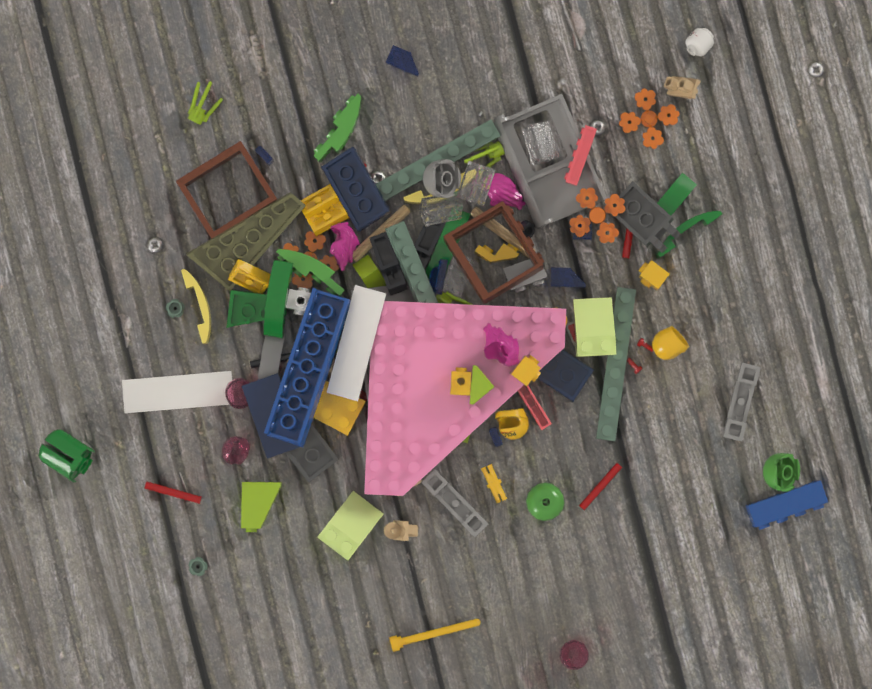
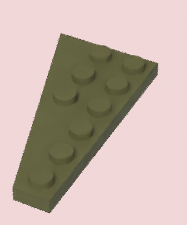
(246, 239)

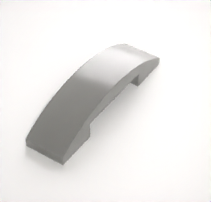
(271, 356)
(741, 401)
(455, 503)

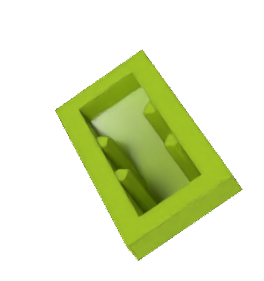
(369, 272)
(479, 385)

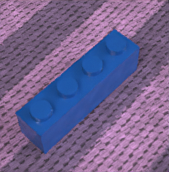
(787, 503)

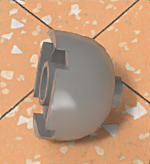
(442, 178)

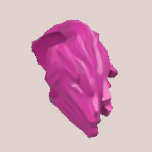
(504, 190)
(344, 244)
(501, 346)

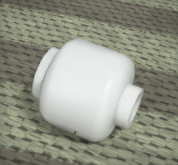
(699, 42)

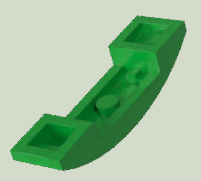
(676, 194)
(705, 218)
(441, 250)
(277, 298)

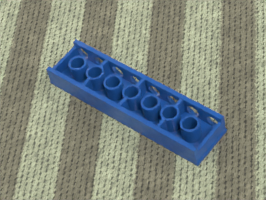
(307, 367)

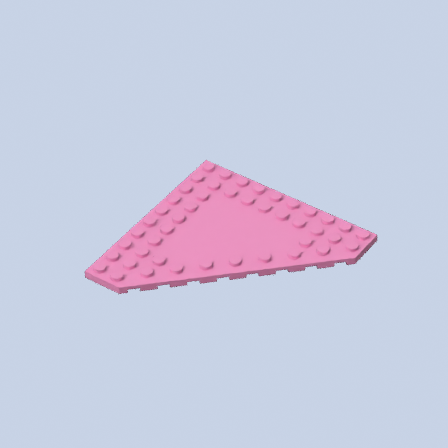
(411, 361)

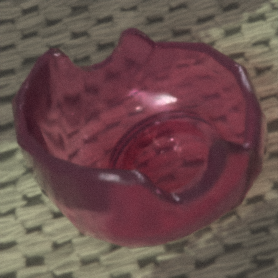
(235, 394)
(235, 450)
(574, 655)

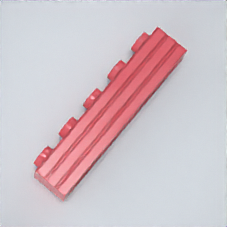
(580, 155)
(534, 407)

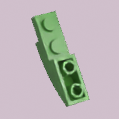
(345, 123)
(305, 264)

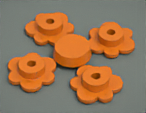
(649, 118)
(597, 215)
(321, 239)

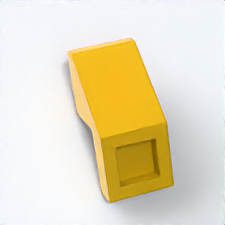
(505, 253)

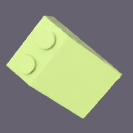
(594, 327)
(350, 525)

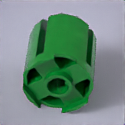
(72, 447)

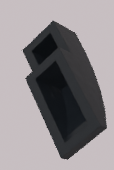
(427, 241)
(388, 264)

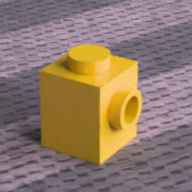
(652, 275)
(526, 370)
(460, 381)

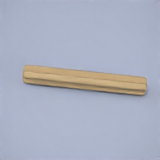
(500, 230)
(366, 245)

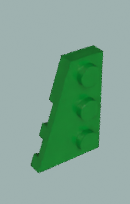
(246, 308)

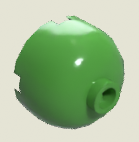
(781, 471)
(535, 501)

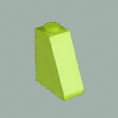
(257, 503)

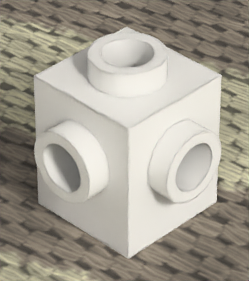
(293, 300)

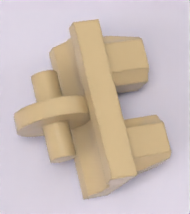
(682, 87)
(400, 530)

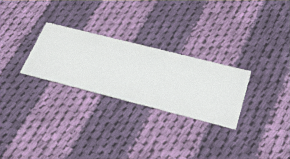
(356, 343)
(175, 392)

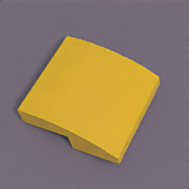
(323, 210)

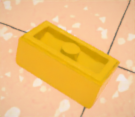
(249, 277)

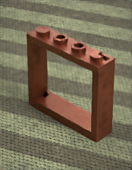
(209, 166)
(516, 227)

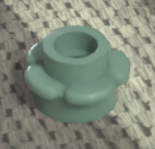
(170, 308)
(197, 561)

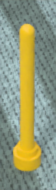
(398, 642)

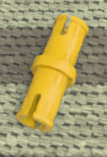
(494, 483)

